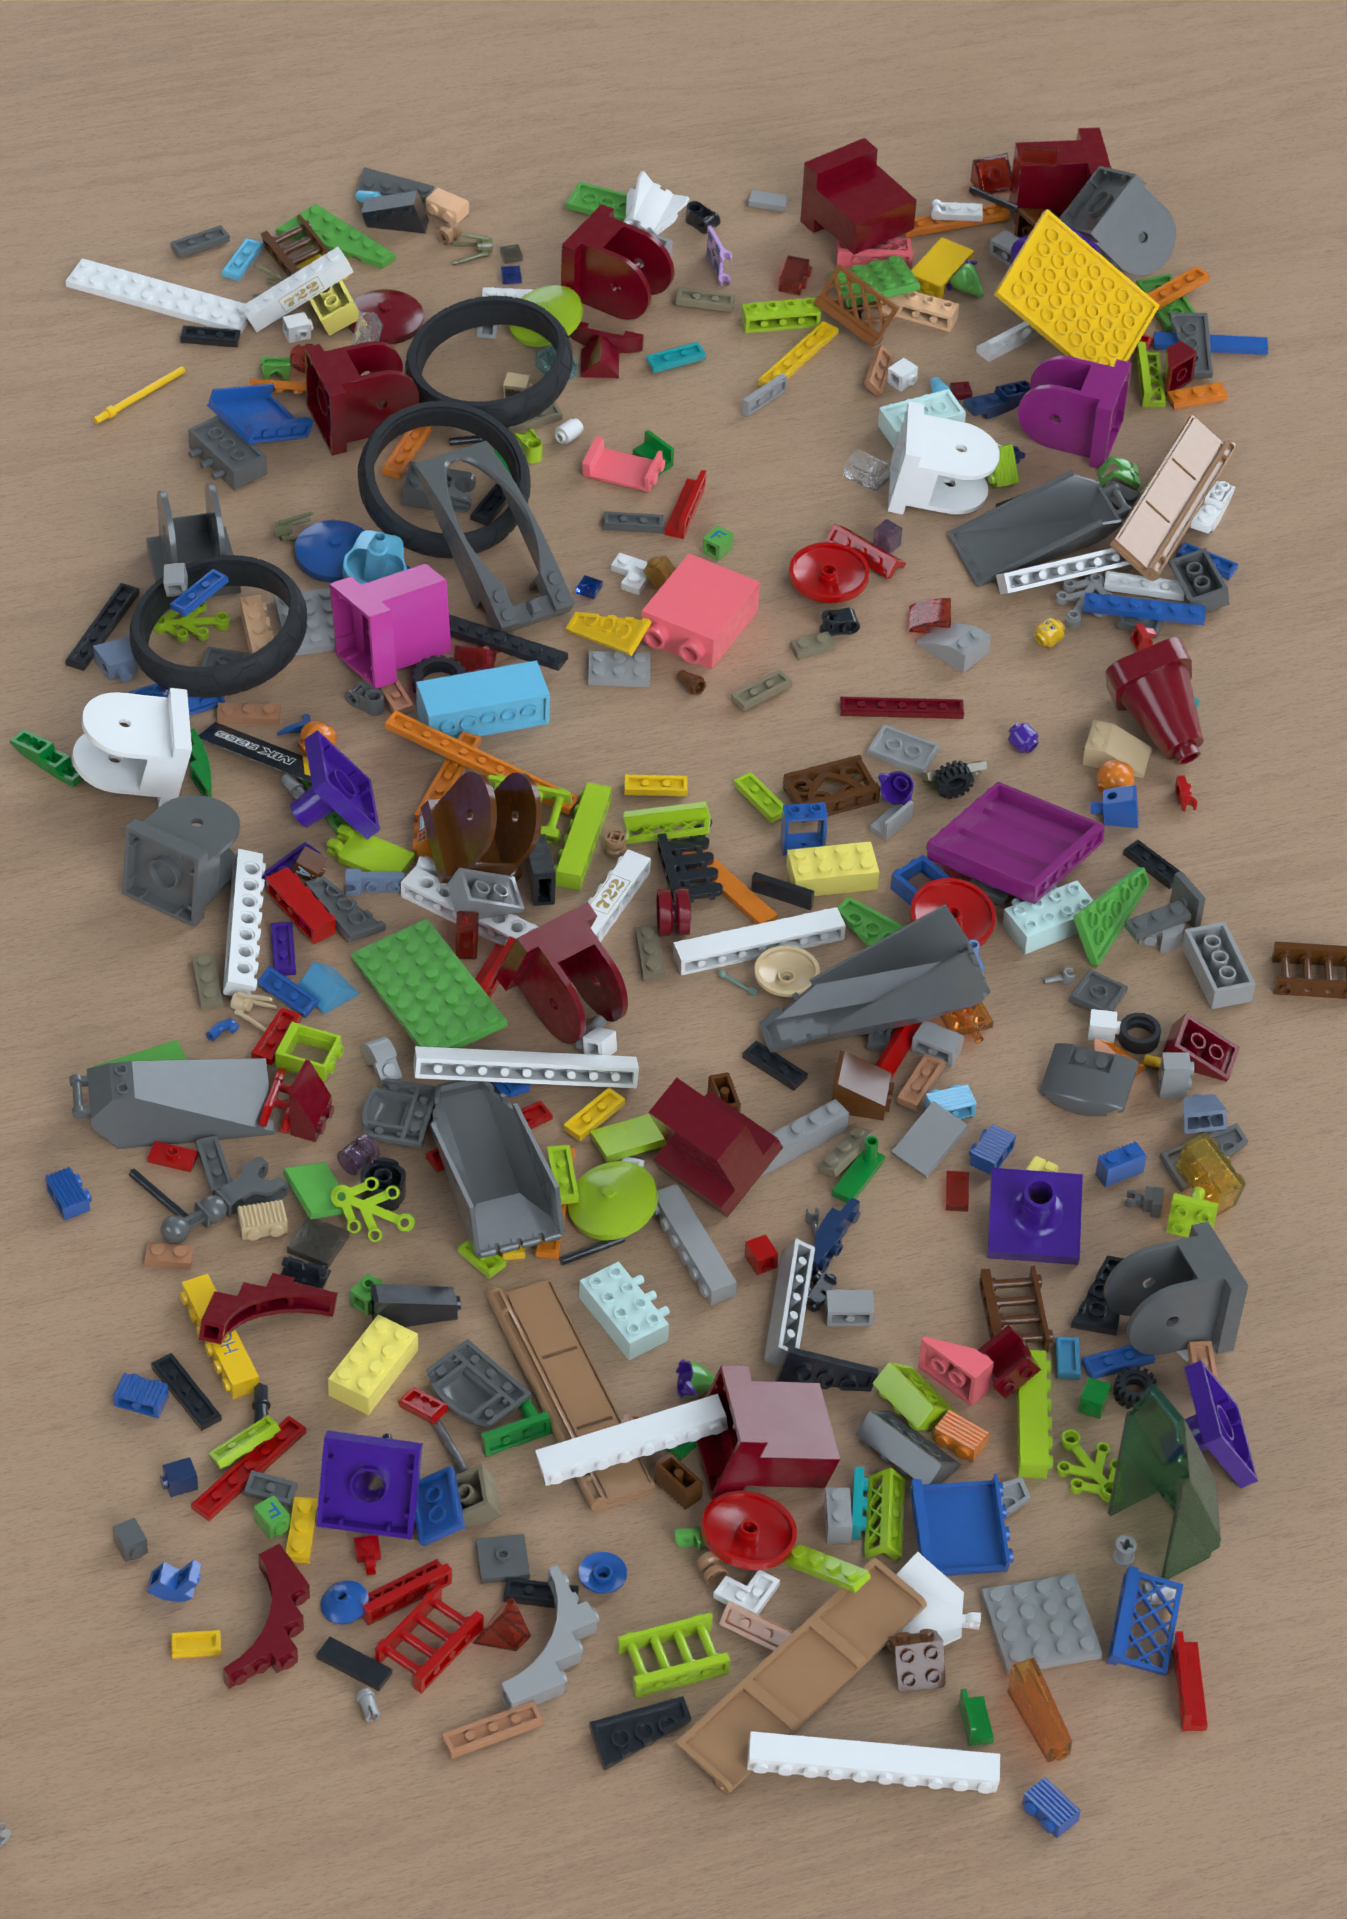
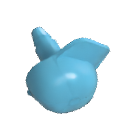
(374, 557)

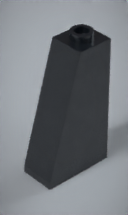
(541, 874)
(414, 1304)

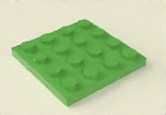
(888, 277)

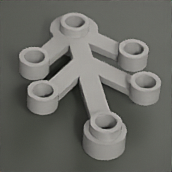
(1093, 583)

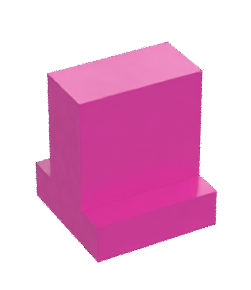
(390, 622)

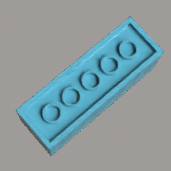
(485, 700)

